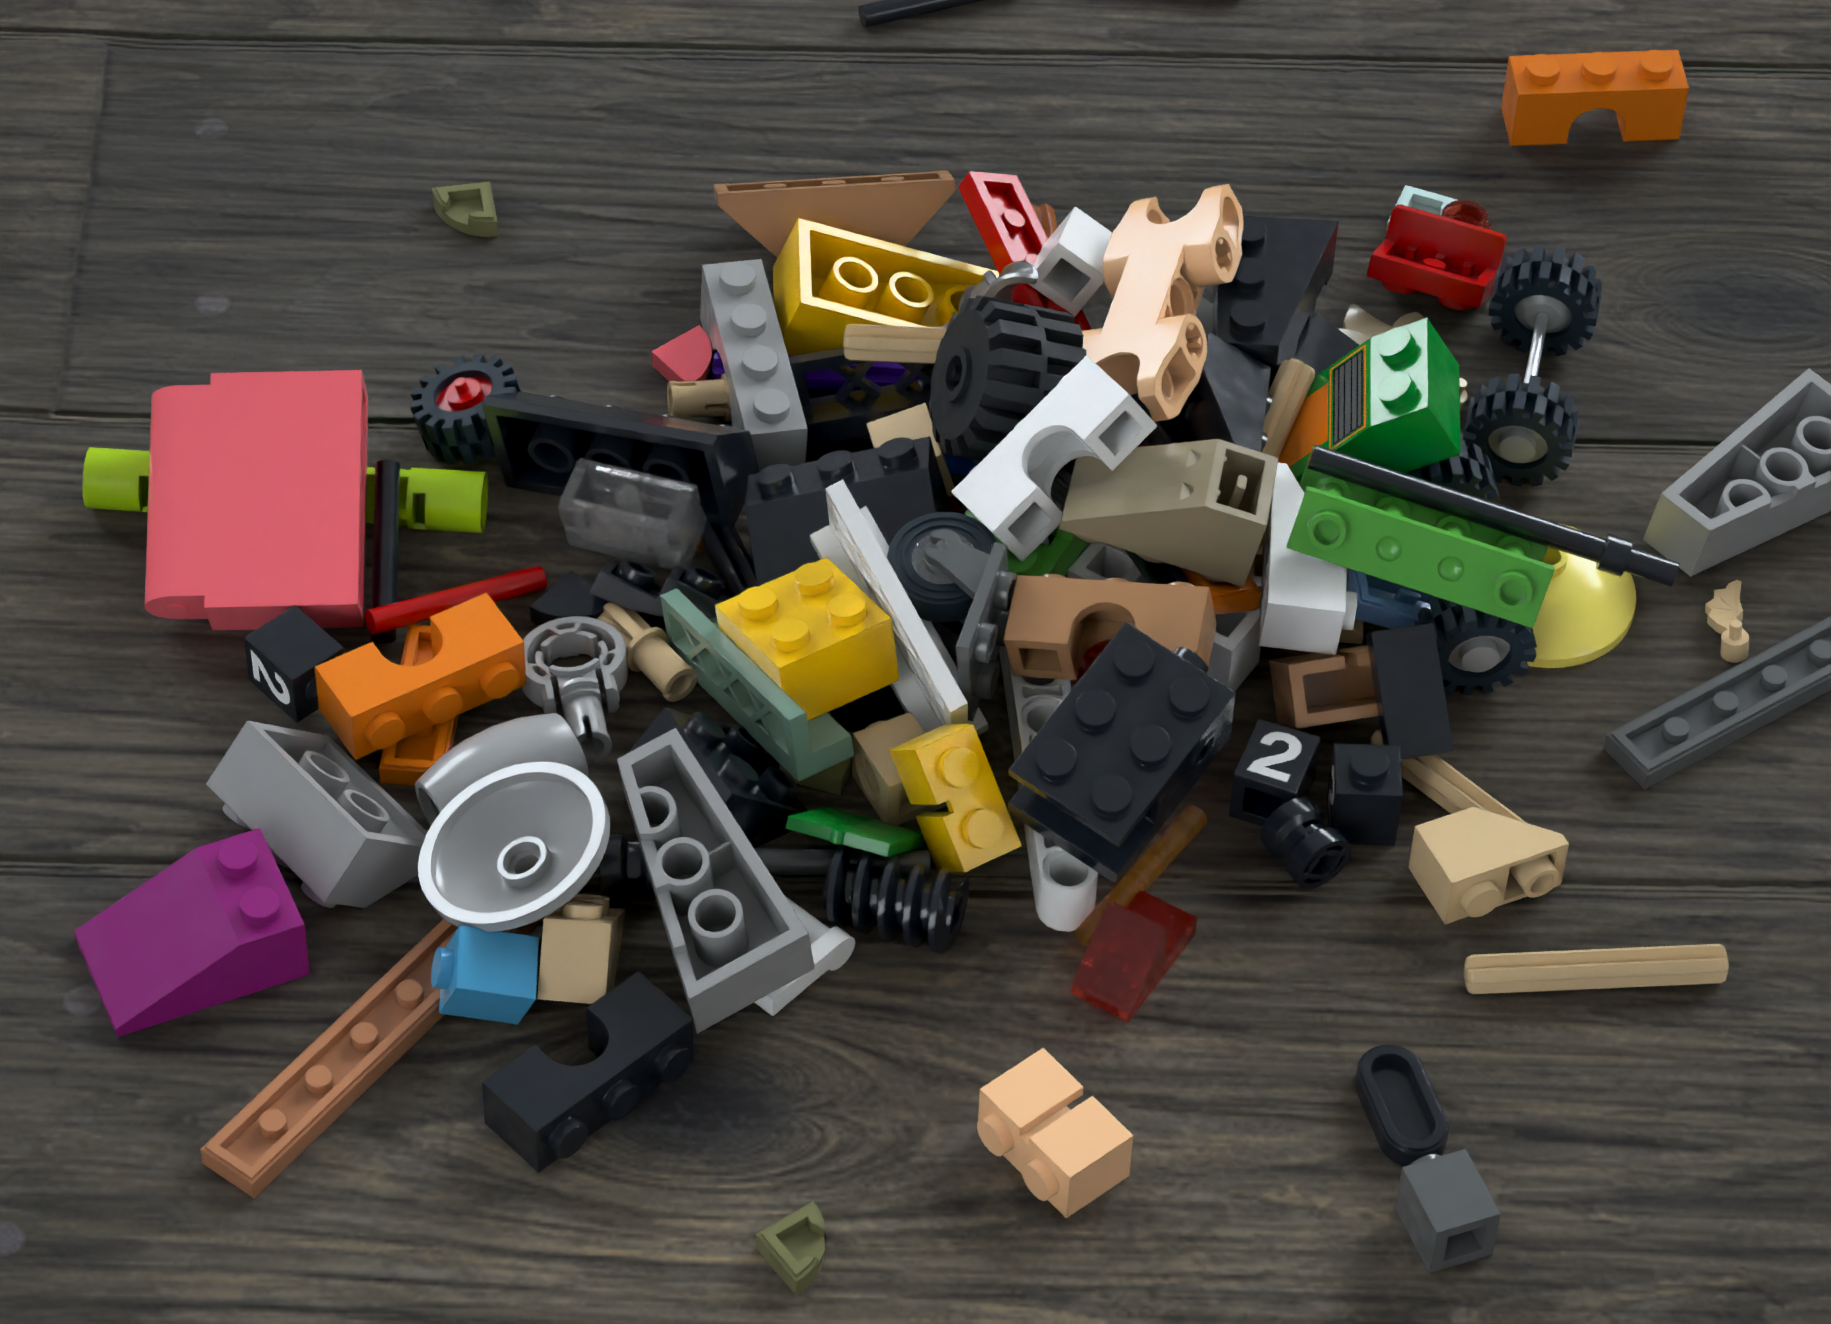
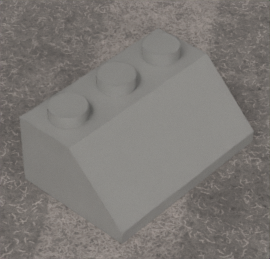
(318, 814)

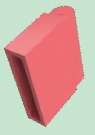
(258, 499)

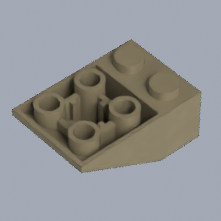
(1177, 505)

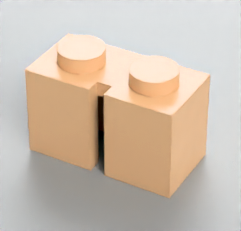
(1058, 1150)

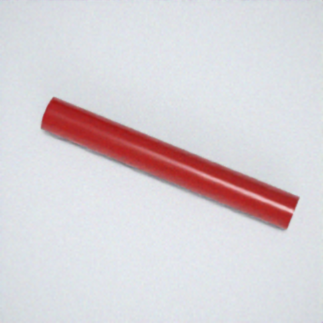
(423, 607)

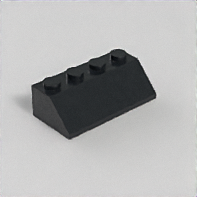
(546, 435)

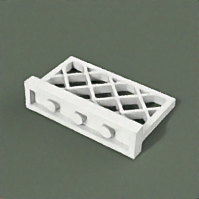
(925, 668)

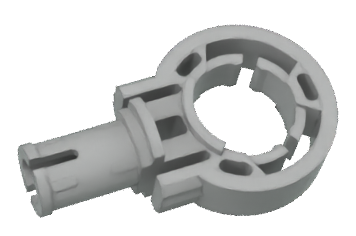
(581, 686)

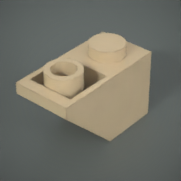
(1484, 861)
(580, 950)

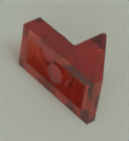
(1132, 953)

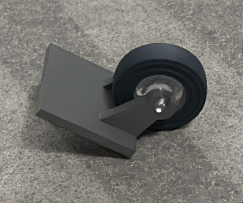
(960, 575)

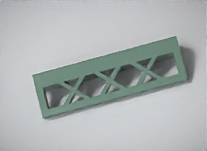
(751, 694)

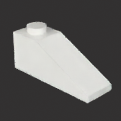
(1301, 595)

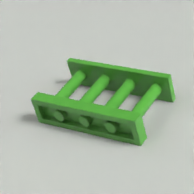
(1420, 548)

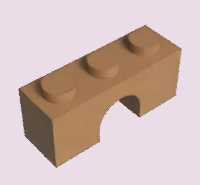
(1062, 617)

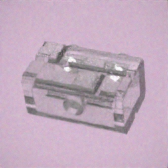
(632, 514)

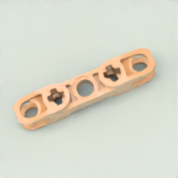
(1156, 282)

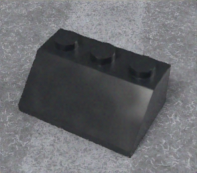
(790, 502)

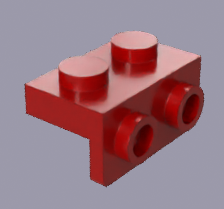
(1438, 258)

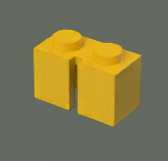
(953, 769)

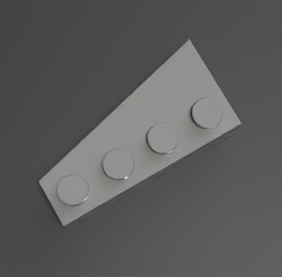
(1753, 483)
(715, 896)

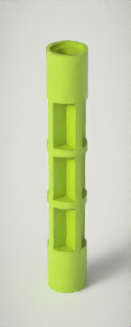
(427, 496)

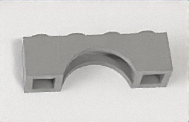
(761, 386)

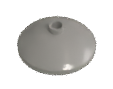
(514, 846)

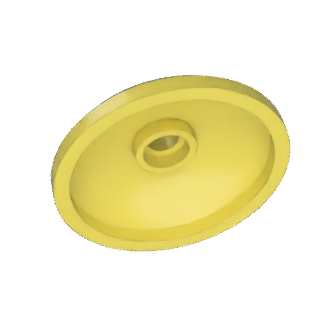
(1581, 612)

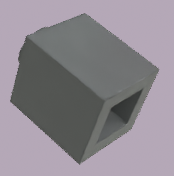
(1447, 1210)

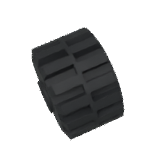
(996, 369)

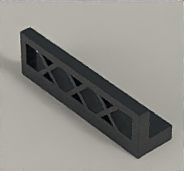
(846, 413)

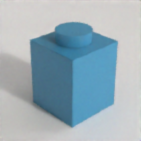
(486, 974)

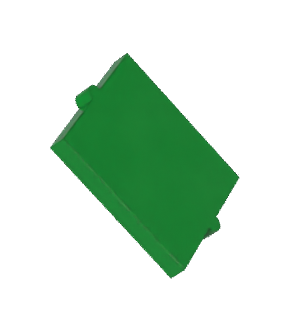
(855, 831)

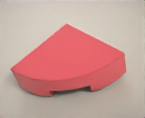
(685, 357)

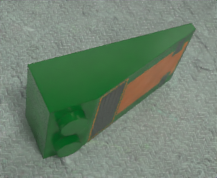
(1383, 404)

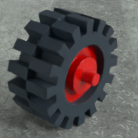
(451, 408)

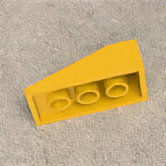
(846, 278)

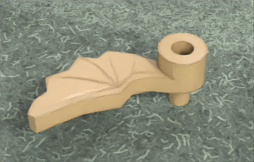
(1725, 618)

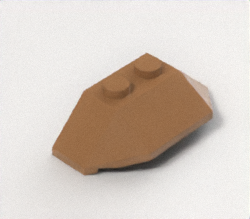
(872, 205)

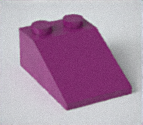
(196, 936)

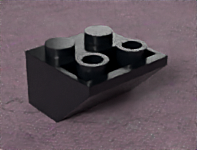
(734, 763)

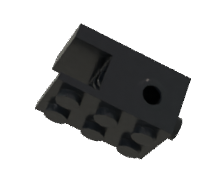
(1122, 751)

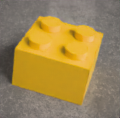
(814, 636)

